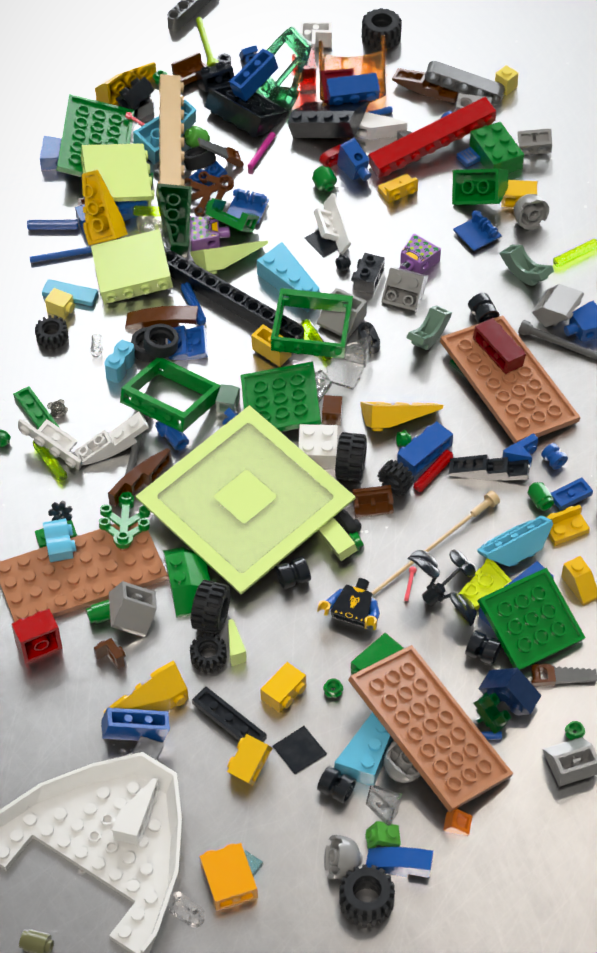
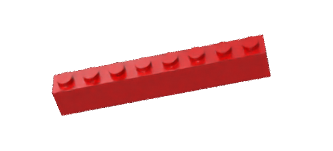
(432, 137)

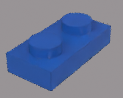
(571, 493)

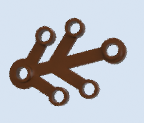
(206, 191)

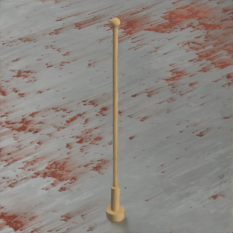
(490, 499)

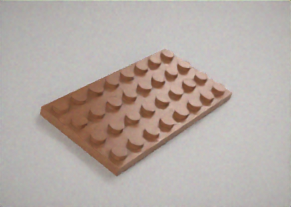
(520, 400)
(67, 585)
(430, 727)

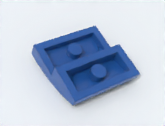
(191, 343)

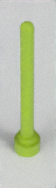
(211, 60)

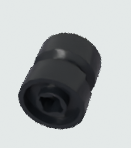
(482, 307)
(291, 573)
(484, 648)
(329, 781)

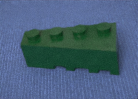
(175, 211)

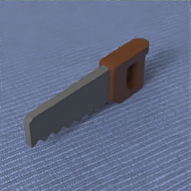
(230, 154)
(561, 675)

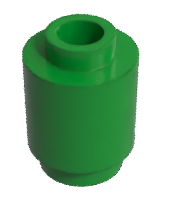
(540, 496)
(99, 612)

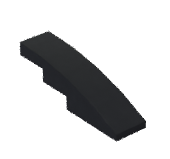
(494, 469)

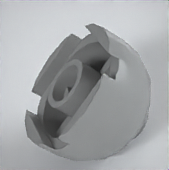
(530, 211)
(399, 766)
(341, 856)

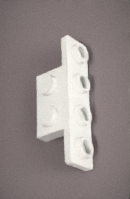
(332, 223)
(54, 439)

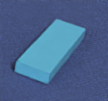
(81, 294)

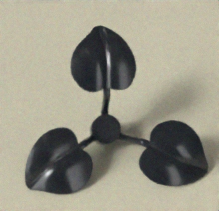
(436, 592)

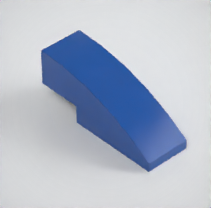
(401, 860)

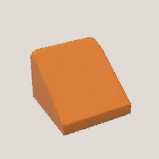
(458, 822)

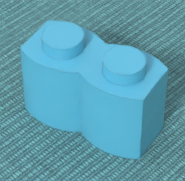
(119, 361)
(58, 540)

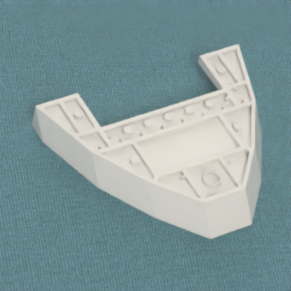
(75, 819)

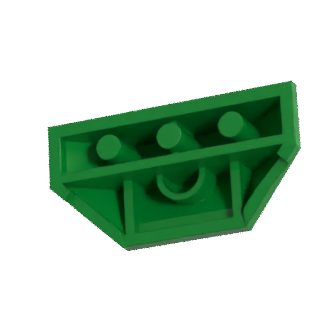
(185, 574)

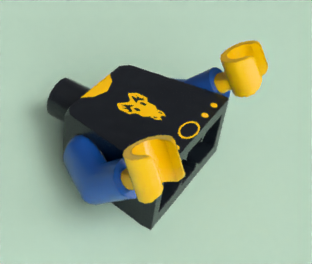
(353, 605)

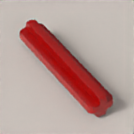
(433, 471)

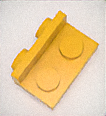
(398, 188)
(567, 525)

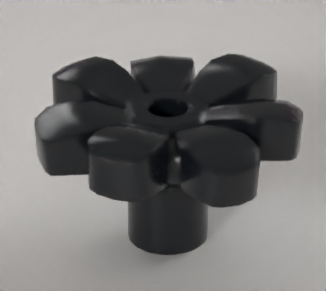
(60, 511)

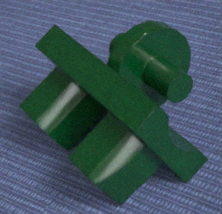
(489, 712)

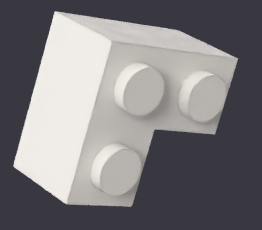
(316, 31)

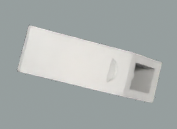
(379, 126)

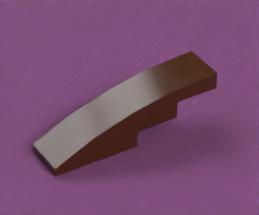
(416, 82)
(162, 315)
(142, 474)

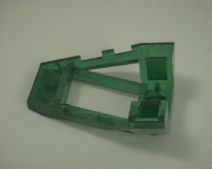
(301, 47)

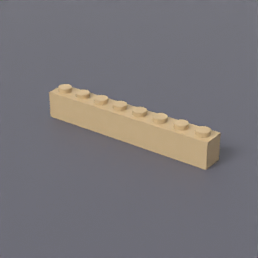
(170, 130)

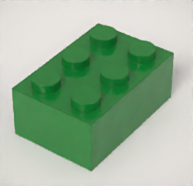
(496, 148)

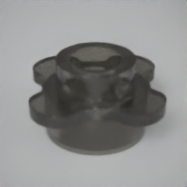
(57, 408)

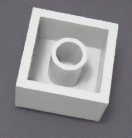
(319, 443)

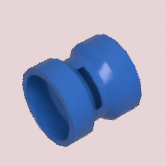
(554, 456)

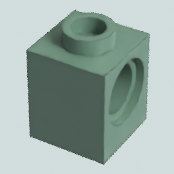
(227, 397)

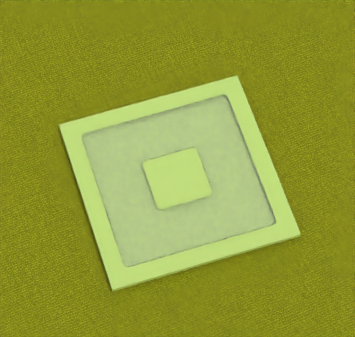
(245, 499)

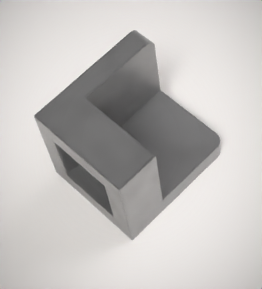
(149, 747)

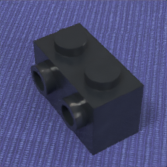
(214, 76)
(368, 273)

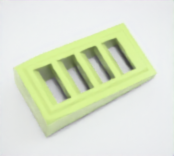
(236, 646)

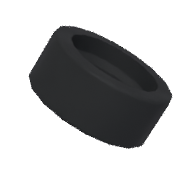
(198, 158)
(164, 331)
(140, 353)

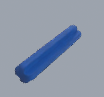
(52, 224)
(192, 301)

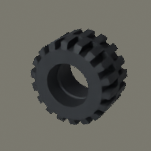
(380, 23)
(350, 457)
(210, 606)
(366, 879)

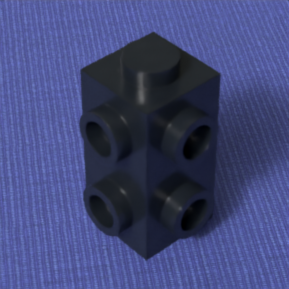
(136, 93)

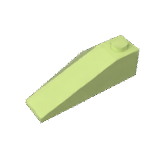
(220, 258)

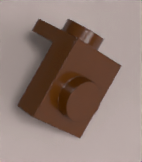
(110, 648)

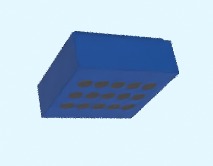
(468, 157)

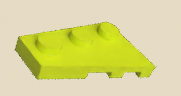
(486, 580)

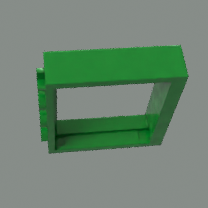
(317, 301)
(161, 411)

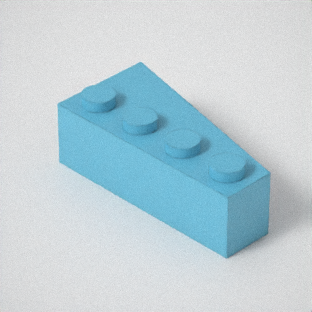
(149, 133)
(284, 271)
(365, 752)

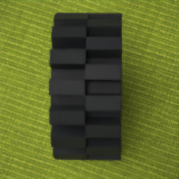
(51, 339)
(396, 476)
(208, 662)

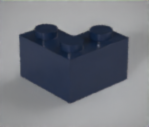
(512, 689)

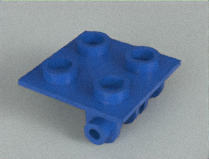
(249, 203)
(477, 231)

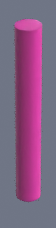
(261, 150)

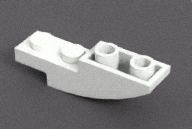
(109, 444)

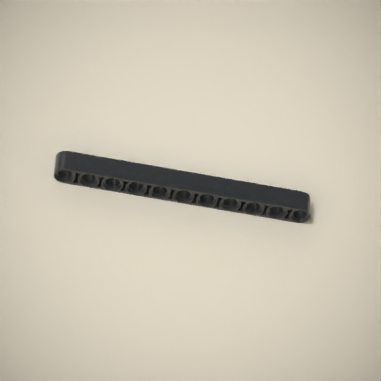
(229, 296)

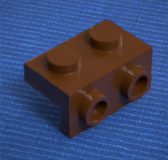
(187, 67)

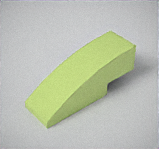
(337, 539)

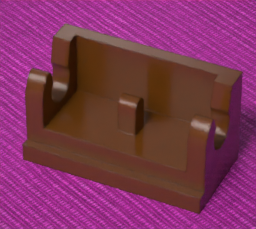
(373, 501)

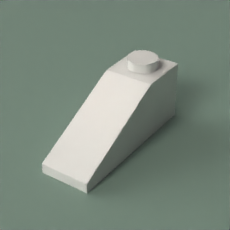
(135, 814)

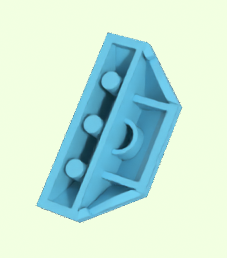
(518, 542)

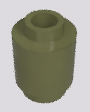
(36, 942)

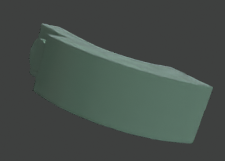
(523, 266)
(431, 328)

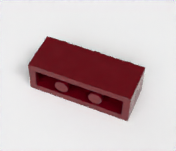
(499, 346)

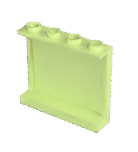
(122, 170)
(131, 266)

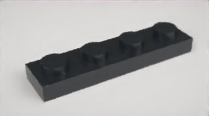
(226, 715)

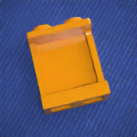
(228, 876)

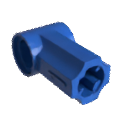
(176, 438)

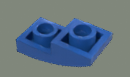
(214, 169)

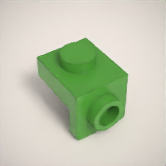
(382, 835)

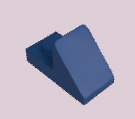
(522, 450)

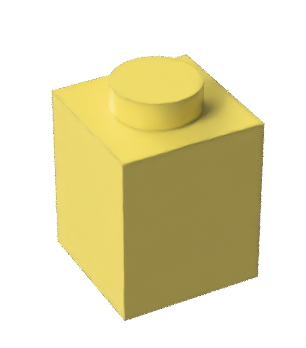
(507, 77)
(59, 303)

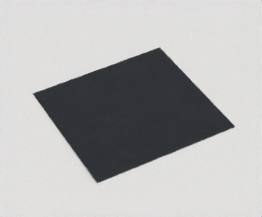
(320, 244)
(299, 749)

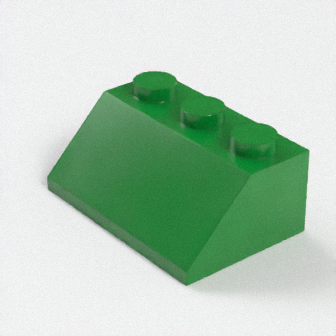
(479, 186)

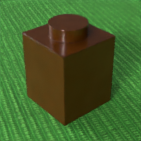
(332, 410)

